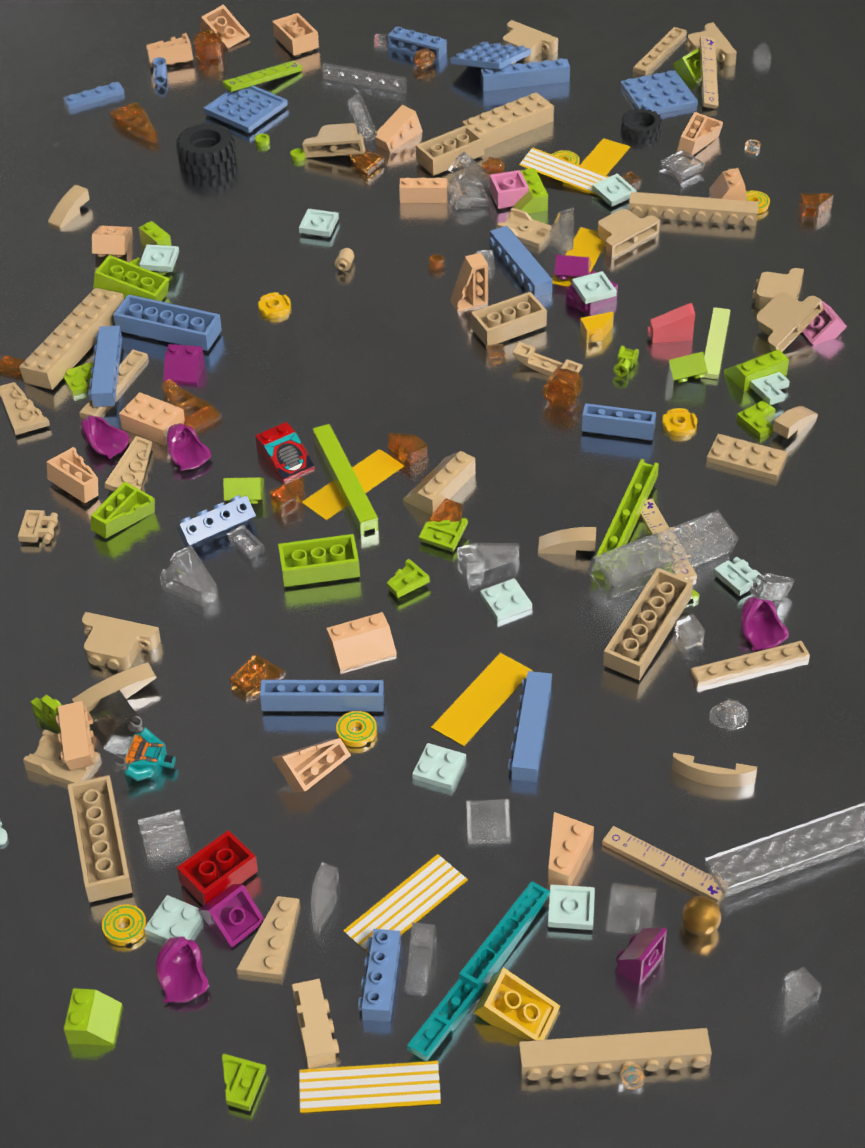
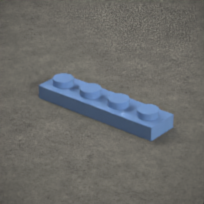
(94, 95)

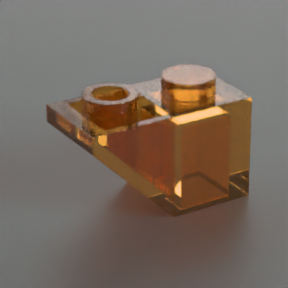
(815, 204)
(407, 447)
(288, 496)

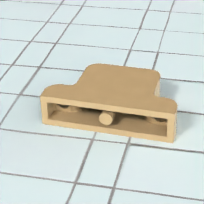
(537, 41)
(724, 51)
(335, 141)
(625, 230)
(773, 283)
(786, 318)
(116, 641)

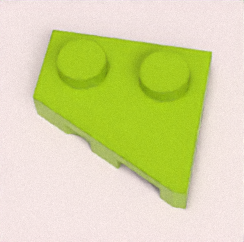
(443, 533)
(407, 579)
(241, 1081)

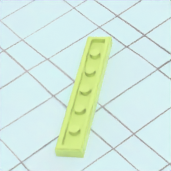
(716, 342)

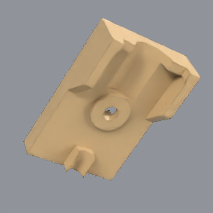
(526, 229)
(48, 761)

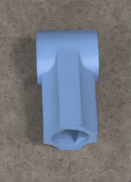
(160, 71)

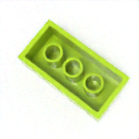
(130, 279)
(319, 560)

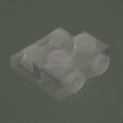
(467, 193)
(163, 833)

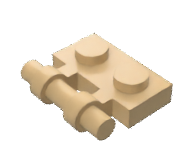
(32, 526)

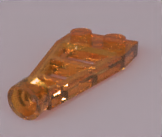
(134, 110)
(201, 418)

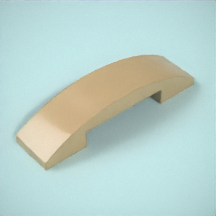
(539, 363)
(712, 775)

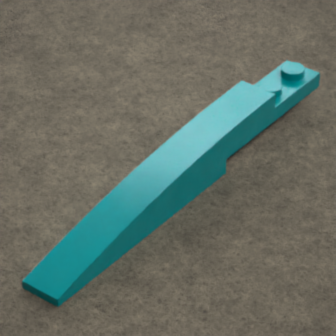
(478, 972)

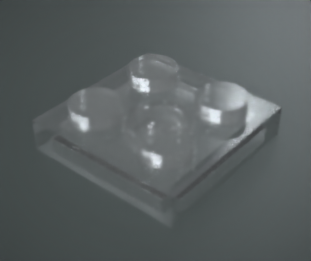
(682, 164)

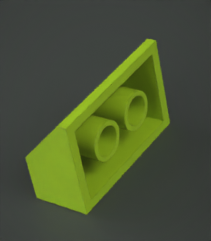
(536, 198)
(757, 368)

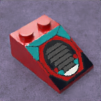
(283, 452)

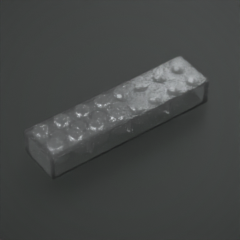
(670, 550)

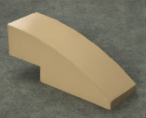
(69, 206)
(793, 421)
(568, 541)

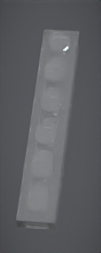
(364, 77)
(362, 118)

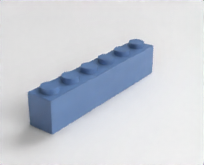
(525, 75)
(520, 261)
(106, 366)
(322, 695)
(531, 726)

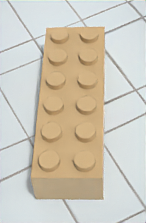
(512, 119)
(648, 624)
(99, 839)

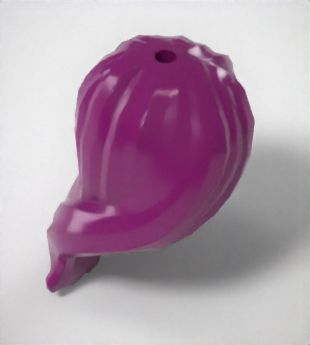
(103, 437)
(185, 447)
(762, 624)
(181, 970)

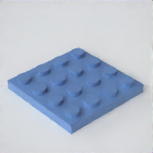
(491, 55)
(659, 92)
(245, 107)

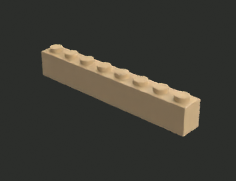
(694, 208)
(613, 1052)

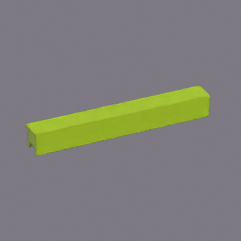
(345, 479)
(630, 507)

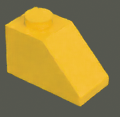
(596, 327)

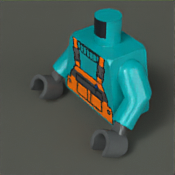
(145, 754)

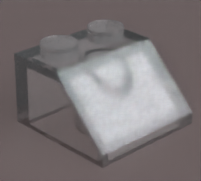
(630, 908)

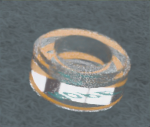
(752, 146)
(632, 1076)

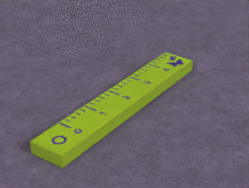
(262, 76)

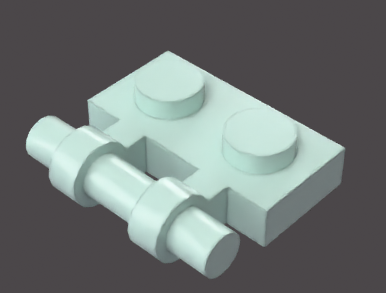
(734, 577)

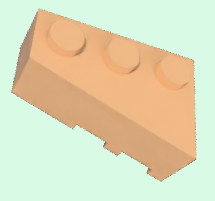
(172, 51)
(398, 129)

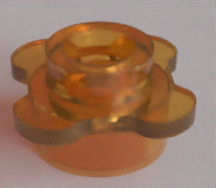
(436, 261)

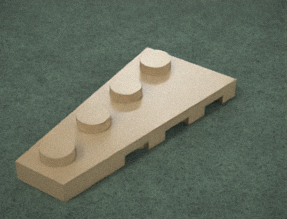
(20, 410)
(131, 466)
(270, 946)

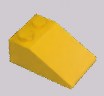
(516, 1007)

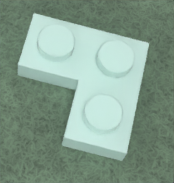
(769, 387)

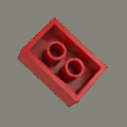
(217, 867)

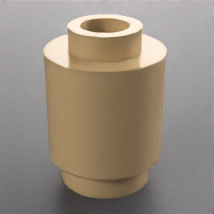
(344, 259)

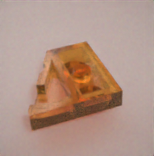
(367, 162)
(448, 510)
(254, 671)

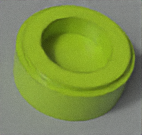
(262, 140)
(297, 155)

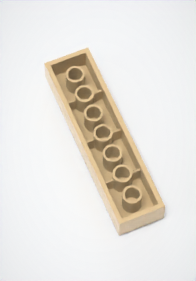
(71, 339)

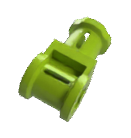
(625, 360)

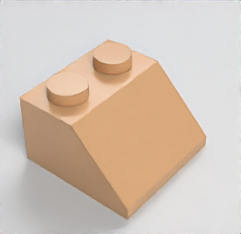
(729, 186)

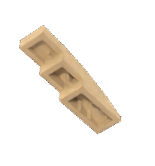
(127, 682)

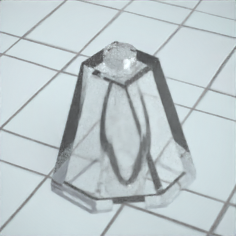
(189, 578)

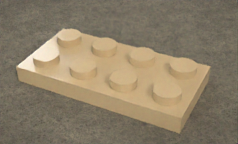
(747, 457)

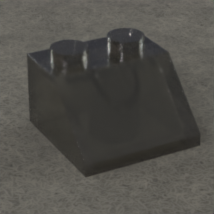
(112, 719)

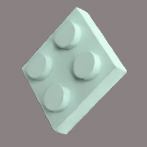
(613, 189)
(318, 222)
(159, 258)
(594, 287)
(505, 599)
(439, 766)
(571, 907)
(174, 919)

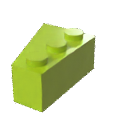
(121, 510)

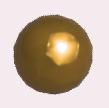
(701, 916)

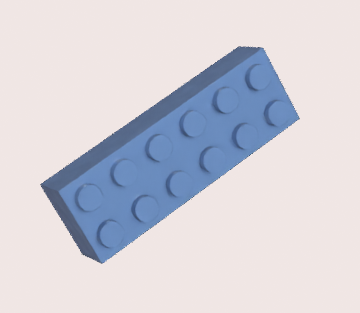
(167, 322)

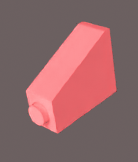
(673, 325)

